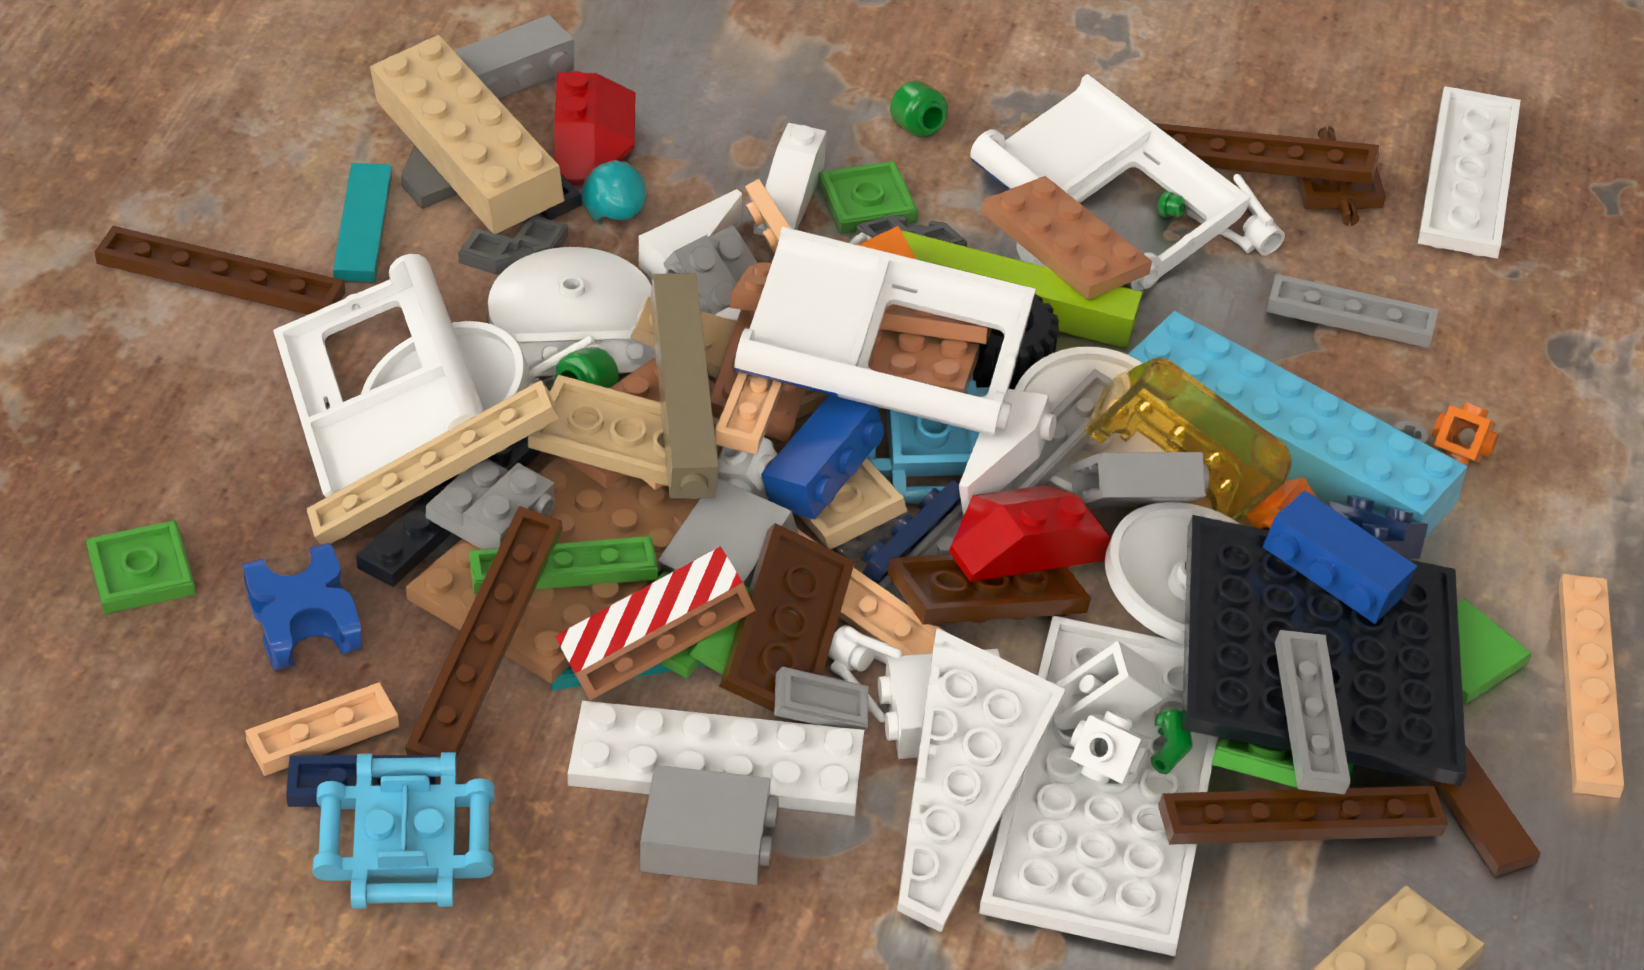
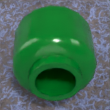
(919, 108)
(590, 366)

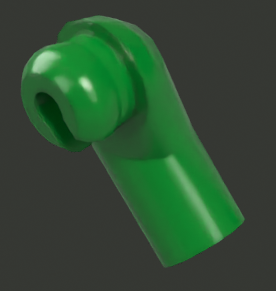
(1170, 205)
(1177, 742)

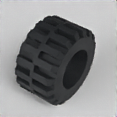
(1038, 342)

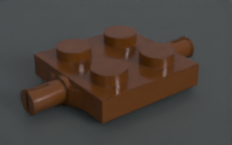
(1341, 195)

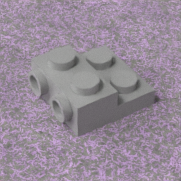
(718, 266)
(485, 499)

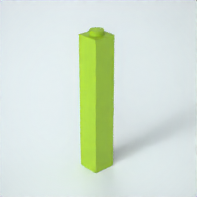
(1104, 318)

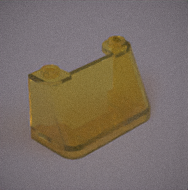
(1189, 417)

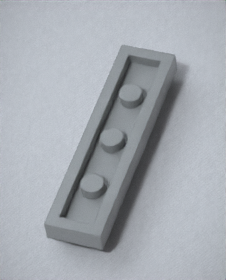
(1352, 310)
(1312, 712)

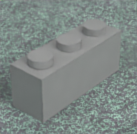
(520, 56)

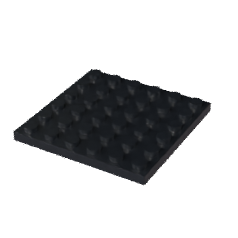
(1390, 678)

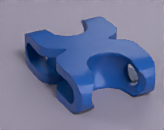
(302, 606)

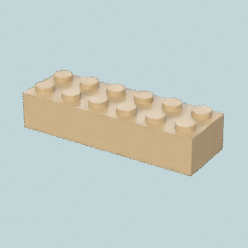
(467, 134)

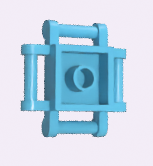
(924, 449)
(404, 831)

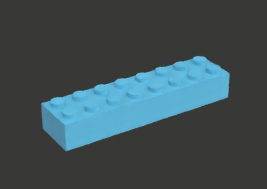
(1328, 439)

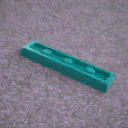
(363, 222)

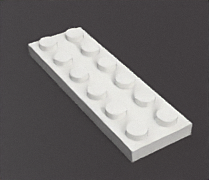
(1470, 172)
(807, 763)

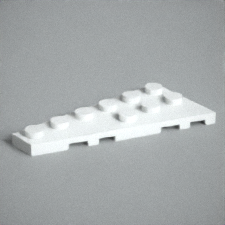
(973, 750)

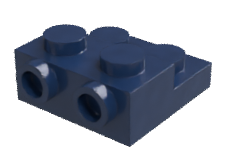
(1393, 528)

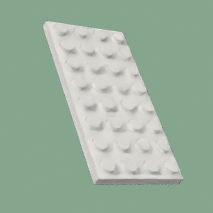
(1091, 851)

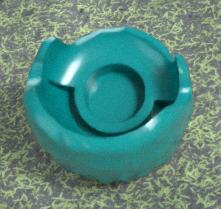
(614, 191)

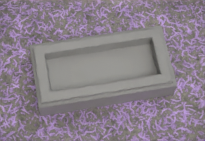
(820, 699)

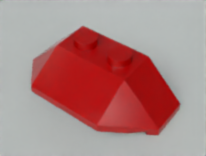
(591, 123)
(1027, 533)

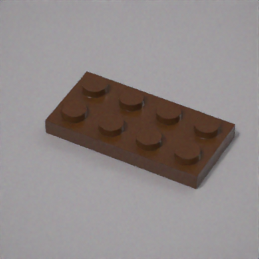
(943, 594)
(797, 608)

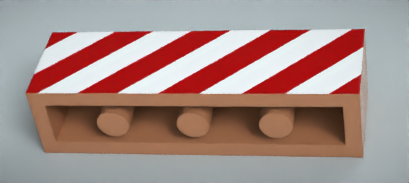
(655, 623)

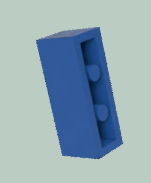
(823, 456)
(1339, 556)

